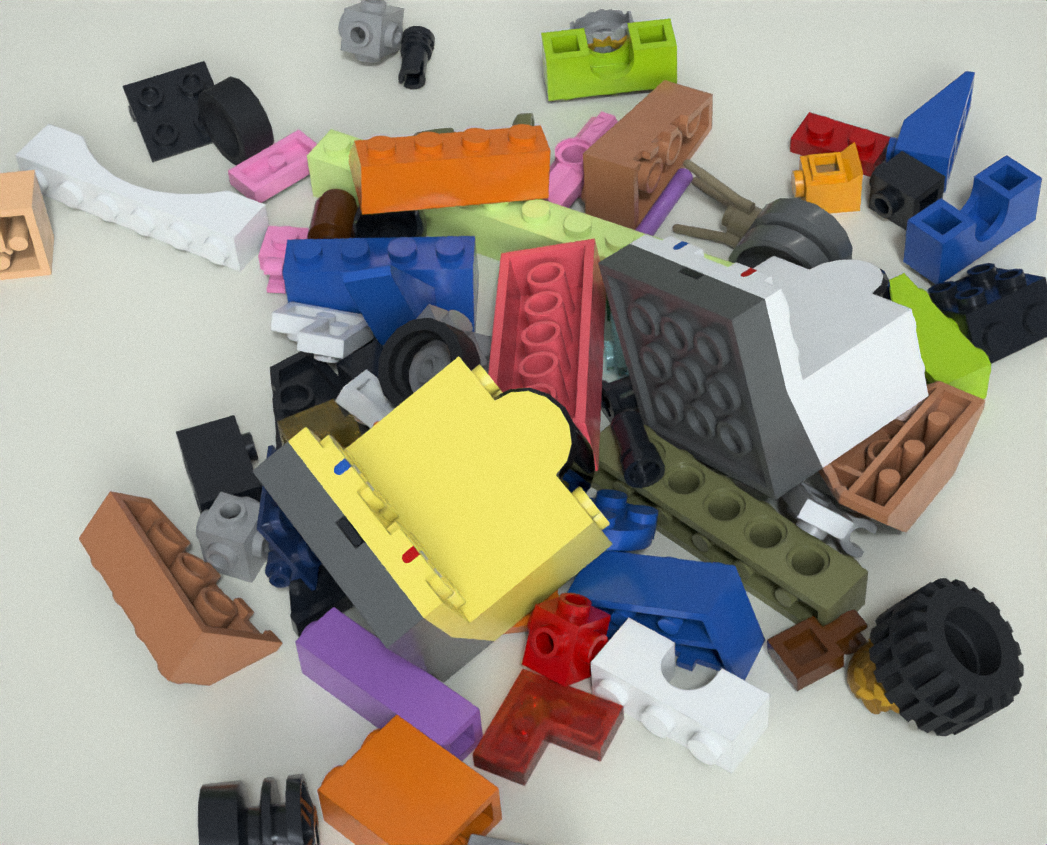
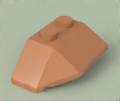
(907, 460)

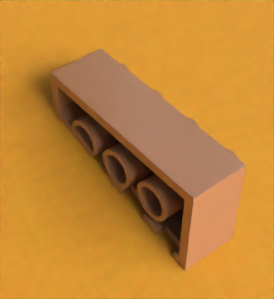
(643, 152)

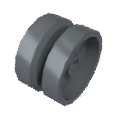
(794, 233)

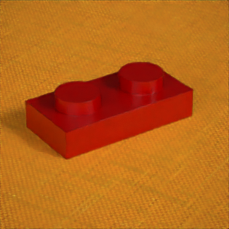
(825, 135)

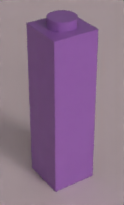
(382, 684)

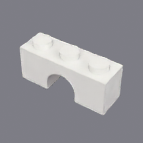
(712, 722)

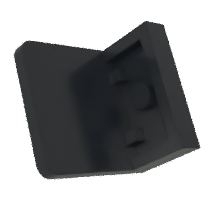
(995, 308)

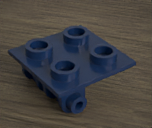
(289, 553)

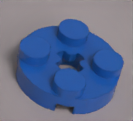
(630, 525)

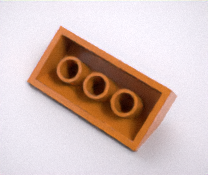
(450, 169)

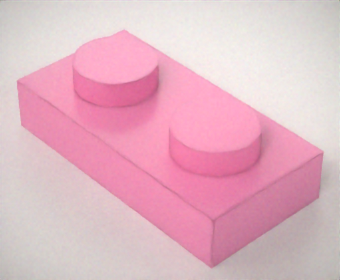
(273, 167)

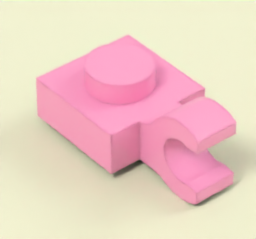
(273, 254)

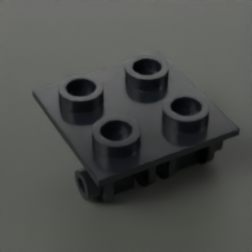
(169, 110)

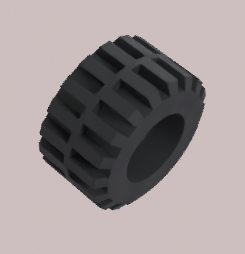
(946, 657)

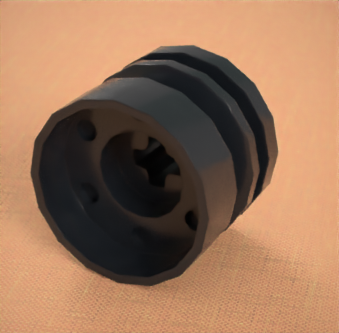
(229, 818)

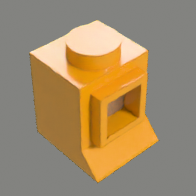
(830, 180)

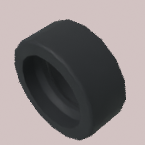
(235, 120)
(404, 345)

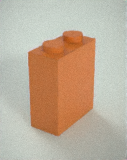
(407, 792)

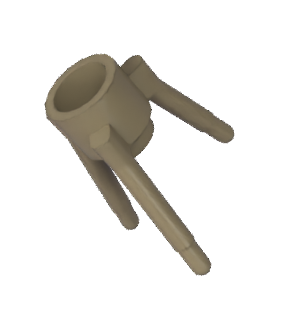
(736, 218)

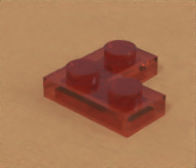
(541, 714)

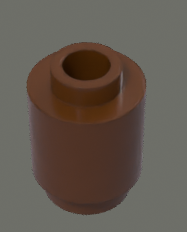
(333, 215)

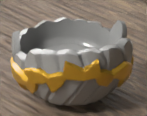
(604, 29)

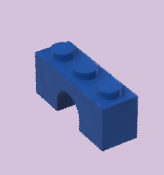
(948, 239)

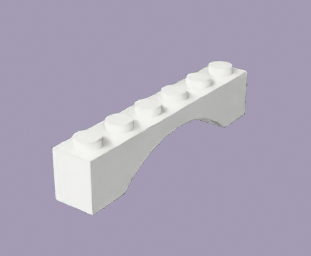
(211, 225)

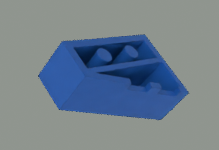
(681, 599)

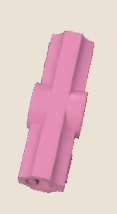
(567, 170)

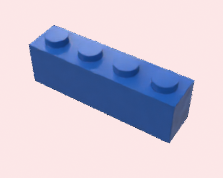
(446, 262)

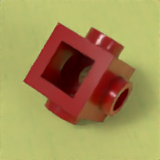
(565, 638)

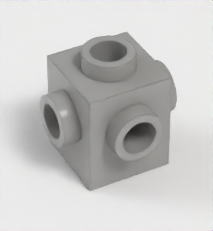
(371, 29)
(231, 538)

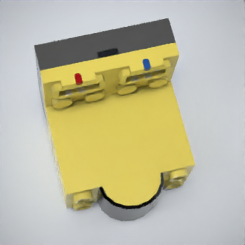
(446, 513)

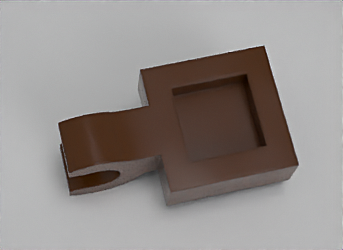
(813, 651)

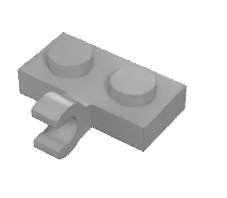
(822, 515)

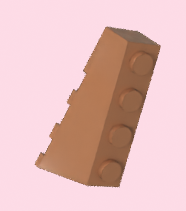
(171, 594)

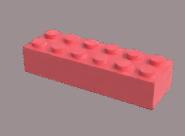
(553, 328)

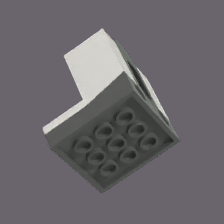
(762, 363)

